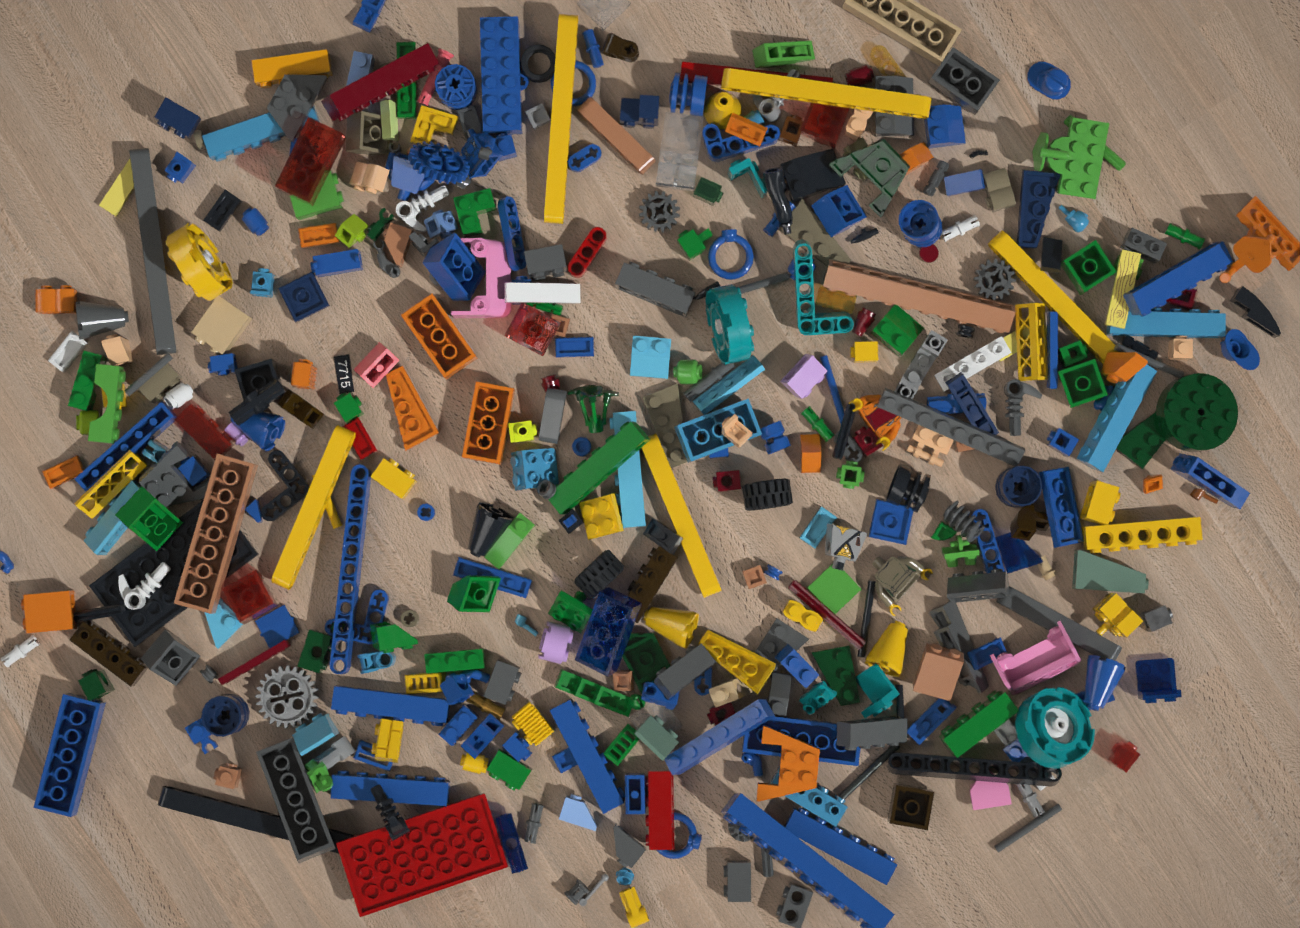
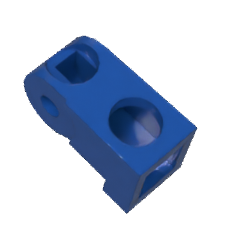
(653, 694)

